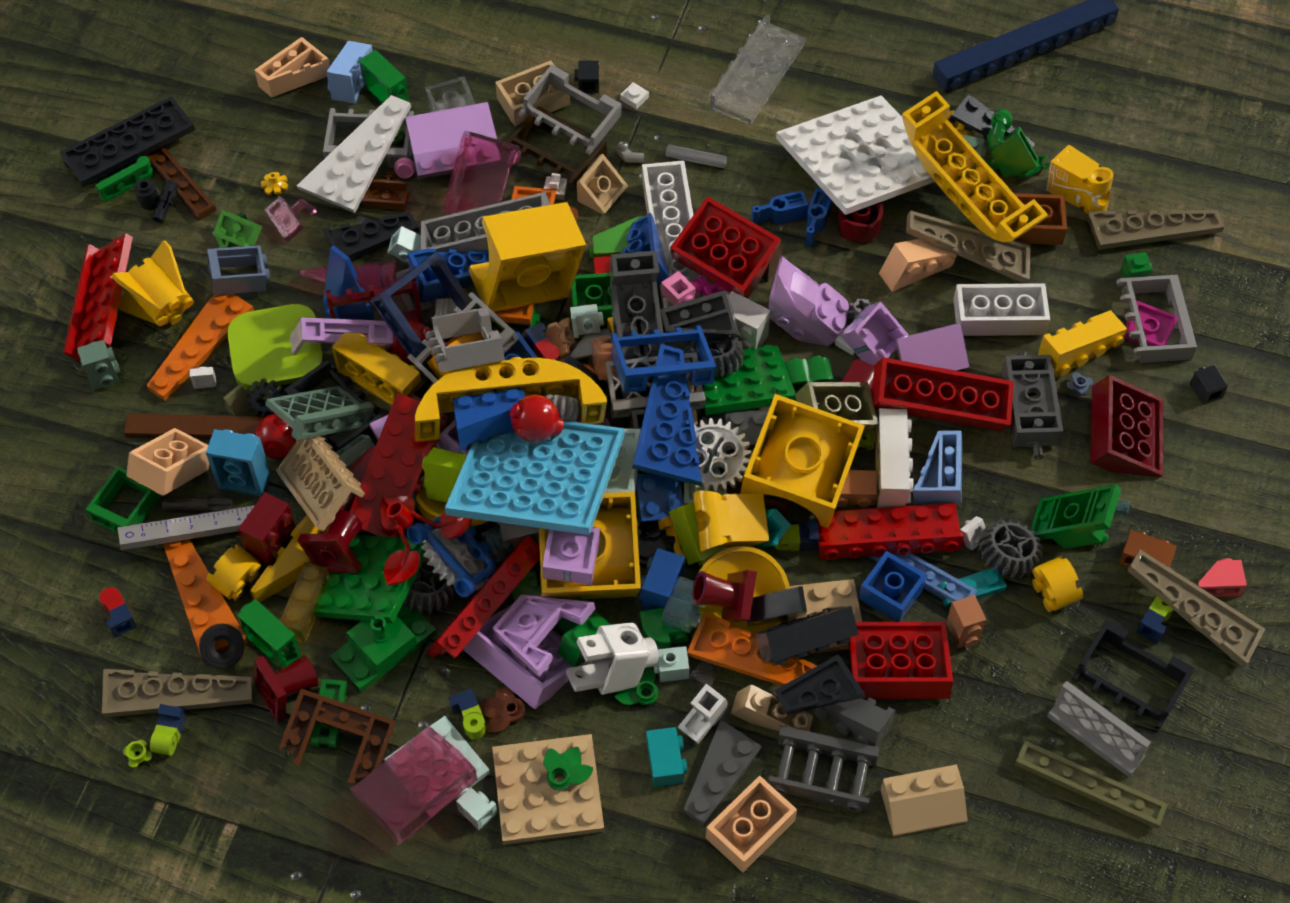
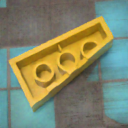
(1082, 342)

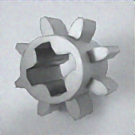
(856, 308)

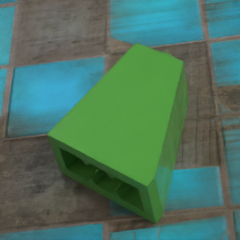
(611, 241)

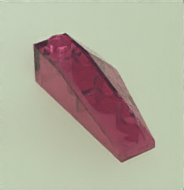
(376, 274)

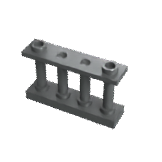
(839, 750)

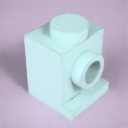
(586, 319)
(475, 807)

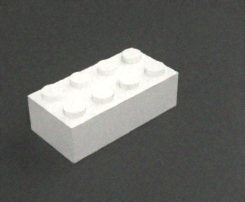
(1001, 309)
(893, 458)

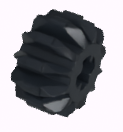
(256, 393)

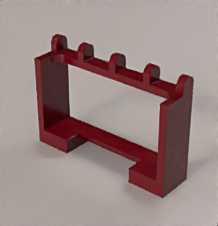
(413, 315)

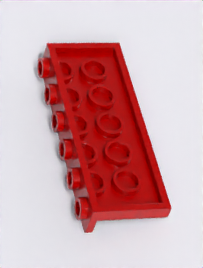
(97, 295)
(393, 465)
(890, 529)
(486, 599)

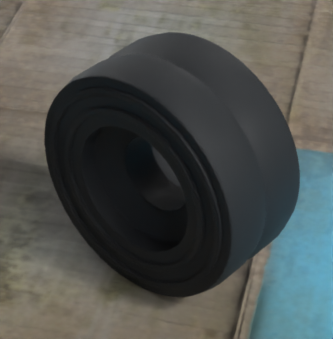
(228, 658)

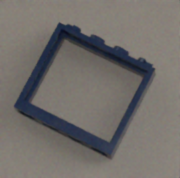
(394, 317)

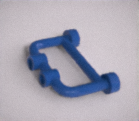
(466, 583)

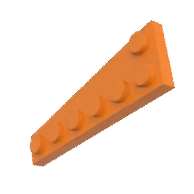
(197, 343)
(200, 599)
(739, 651)

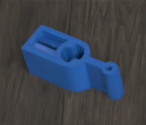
(782, 209)
(817, 215)

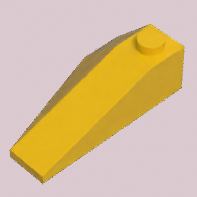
(287, 565)

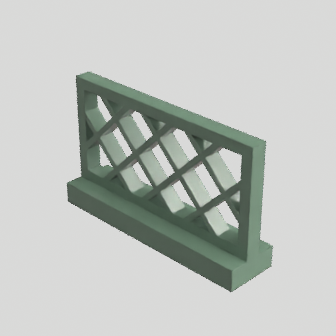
(319, 421)

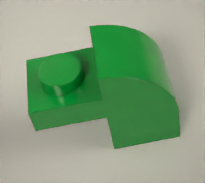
(663, 635)

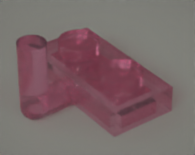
(285, 217)

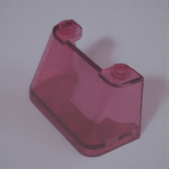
(479, 172)

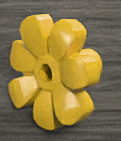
(275, 183)

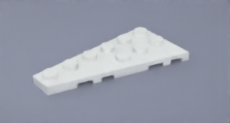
(353, 164)

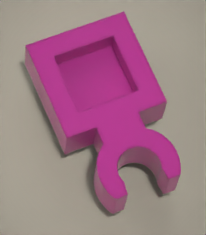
(704, 287)

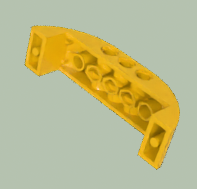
(965, 175)
(535, 375)

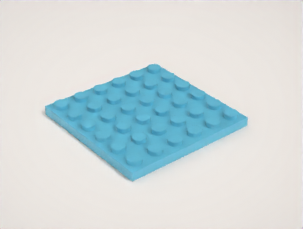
(540, 483)

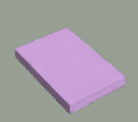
(936, 348)

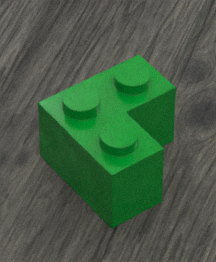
(568, 647)

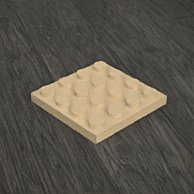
(532, 808)

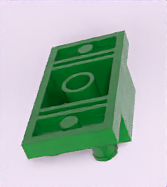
(1077, 516)
(381, 646)

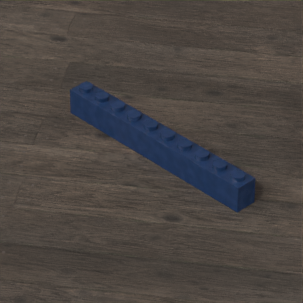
(1024, 43)

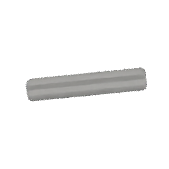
(696, 156)

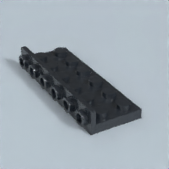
(127, 141)

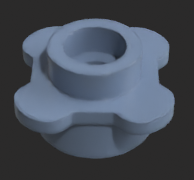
(1077, 389)

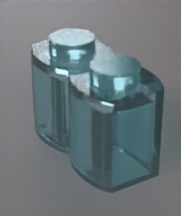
(680, 610)

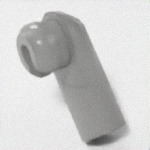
(627, 155)

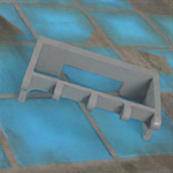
(560, 80)
(393, 153)
(1171, 286)
(508, 336)
(465, 354)

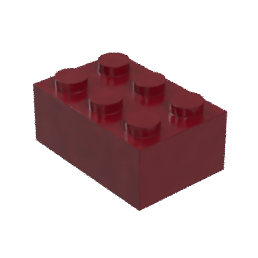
(267, 529)

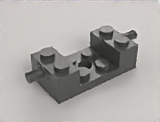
(1037, 420)

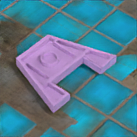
(531, 620)

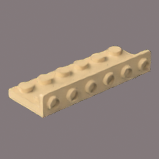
(318, 479)

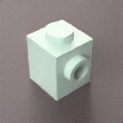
(404, 242)
(672, 664)

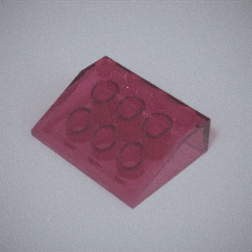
(415, 784)

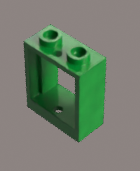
(382, 78)
(97, 508)
(269, 634)

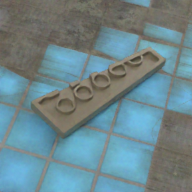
(1134, 228)
(1003, 257)
(1212, 617)
(142, 693)

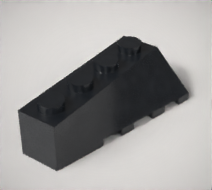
(806, 634)

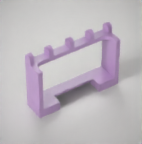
(313, 331)

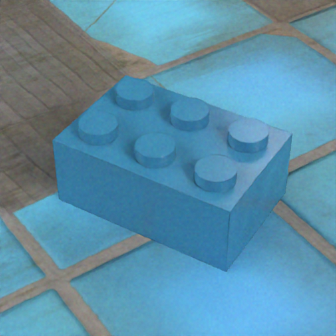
(238, 462)

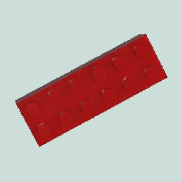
(943, 394)

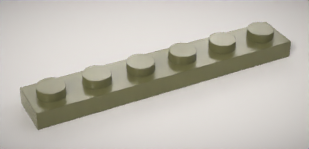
(1091, 784)

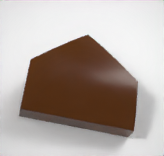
(386, 193)

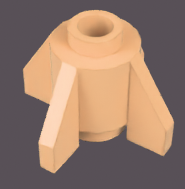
(562, 336)

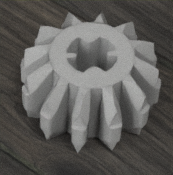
(567, 407)

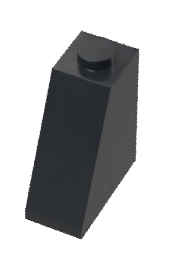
(778, 606)

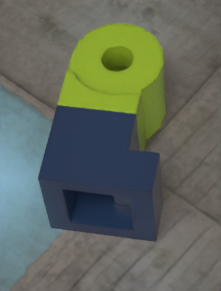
(800, 537)
(1151, 624)
(470, 711)
(167, 730)

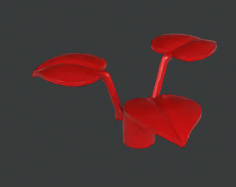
(398, 514)

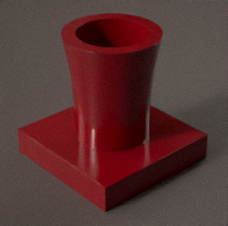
(332, 548)
(732, 594)
(277, 685)

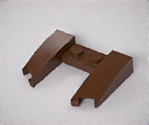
(316, 708)

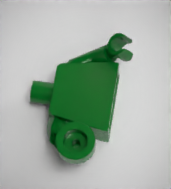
(1013, 152)

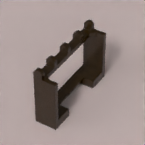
(529, 127)

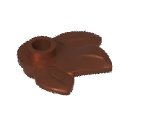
(499, 708)

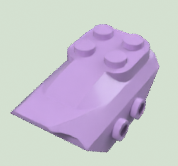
(805, 308)

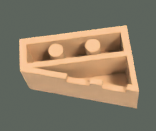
(292, 68)
(914, 261)

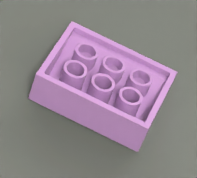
(438, 134)
(512, 671)

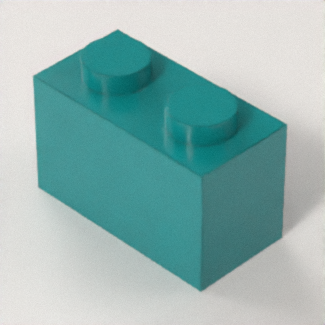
(665, 756)

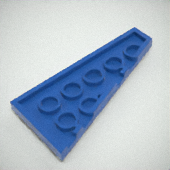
(668, 429)

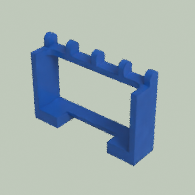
(636, 378)

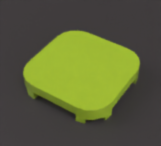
(263, 348)

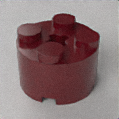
(862, 224)

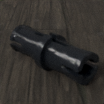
(164, 201)

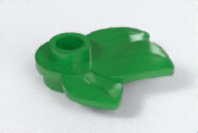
(634, 695)
(566, 765)

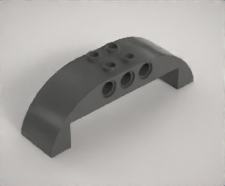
(635, 309)

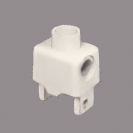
(614, 647)

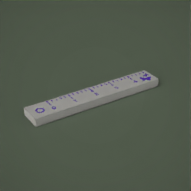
(182, 528)

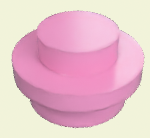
(404, 168)

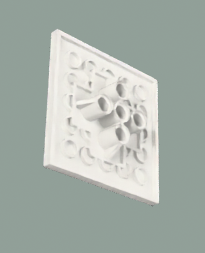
(857, 154)

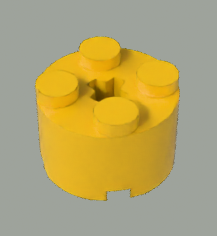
(234, 571)
(1057, 583)

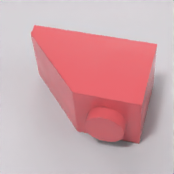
(1224, 579)

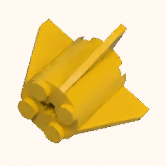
(154, 289)

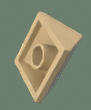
(600, 186)

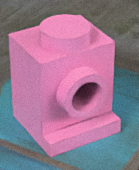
(677, 289)

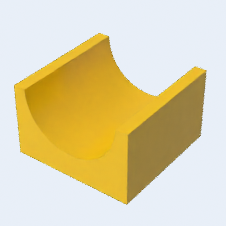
(530, 257)
(803, 456)
(617, 555)

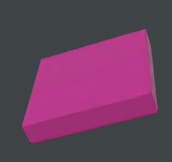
(1155, 323)

